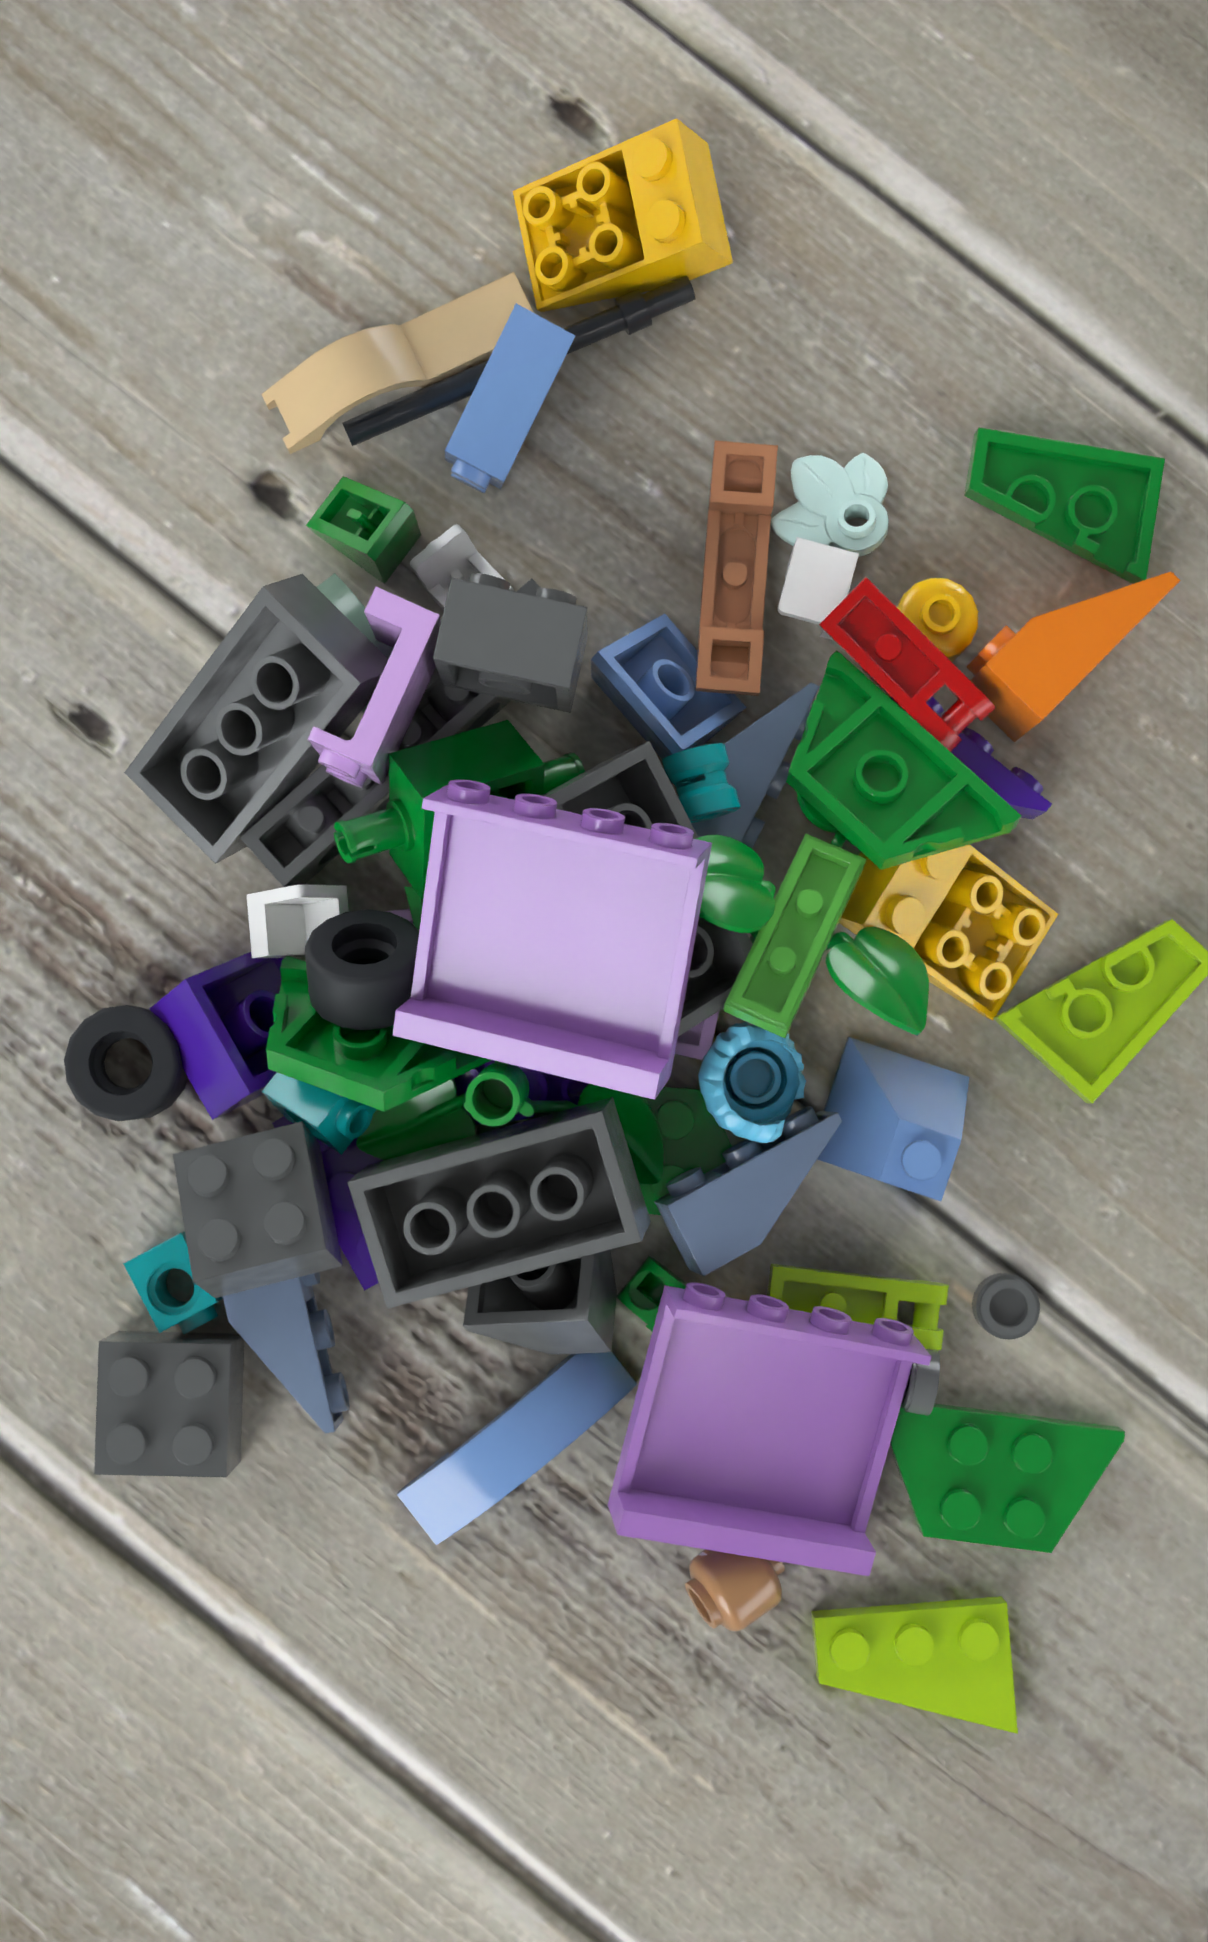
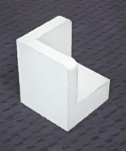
(816, 581)
(287, 915)

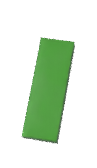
(795, 936)

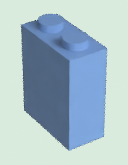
(507, 399)

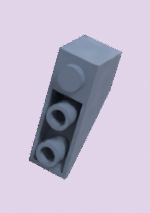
(759, 766)
(738, 1202)
(293, 1342)

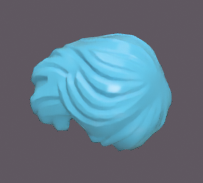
(751, 1081)

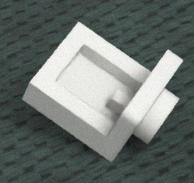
(449, 557)

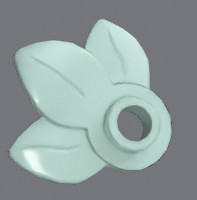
(832, 496)

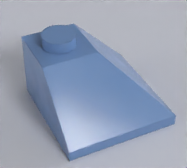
(896, 1118)

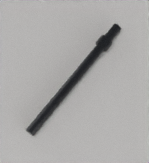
(631, 313)

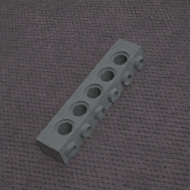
(298, 833)

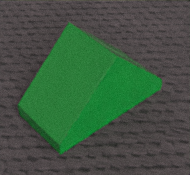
(366, 527)

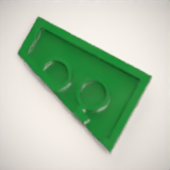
(1071, 494)

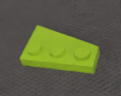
(923, 1656)

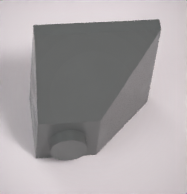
(549, 1308)

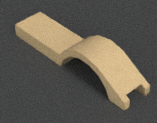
(392, 359)

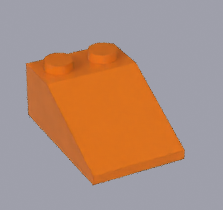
(1055, 651)

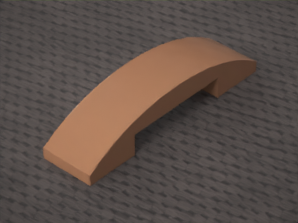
(735, 568)

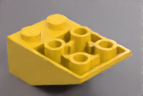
(624, 220)
(961, 918)

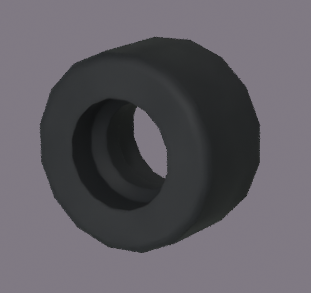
(361, 968)
(87, 1072)

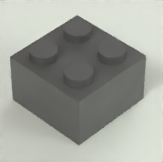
(511, 642)
(256, 1210)
(169, 1404)

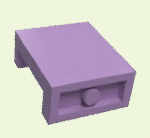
(413, 636)

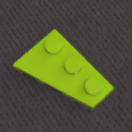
(1108, 1009)

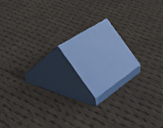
(654, 684)

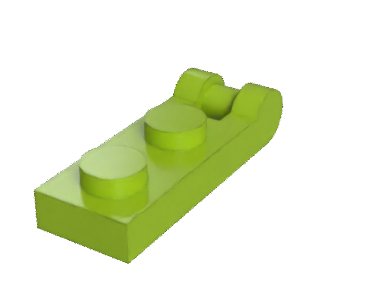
(862, 1297)

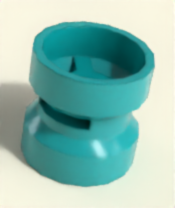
(702, 781)

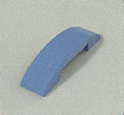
(516, 1443)

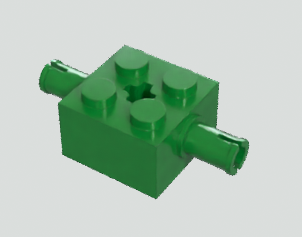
(484, 755)

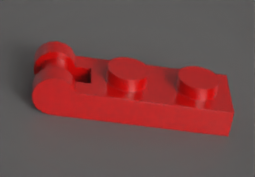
(904, 662)

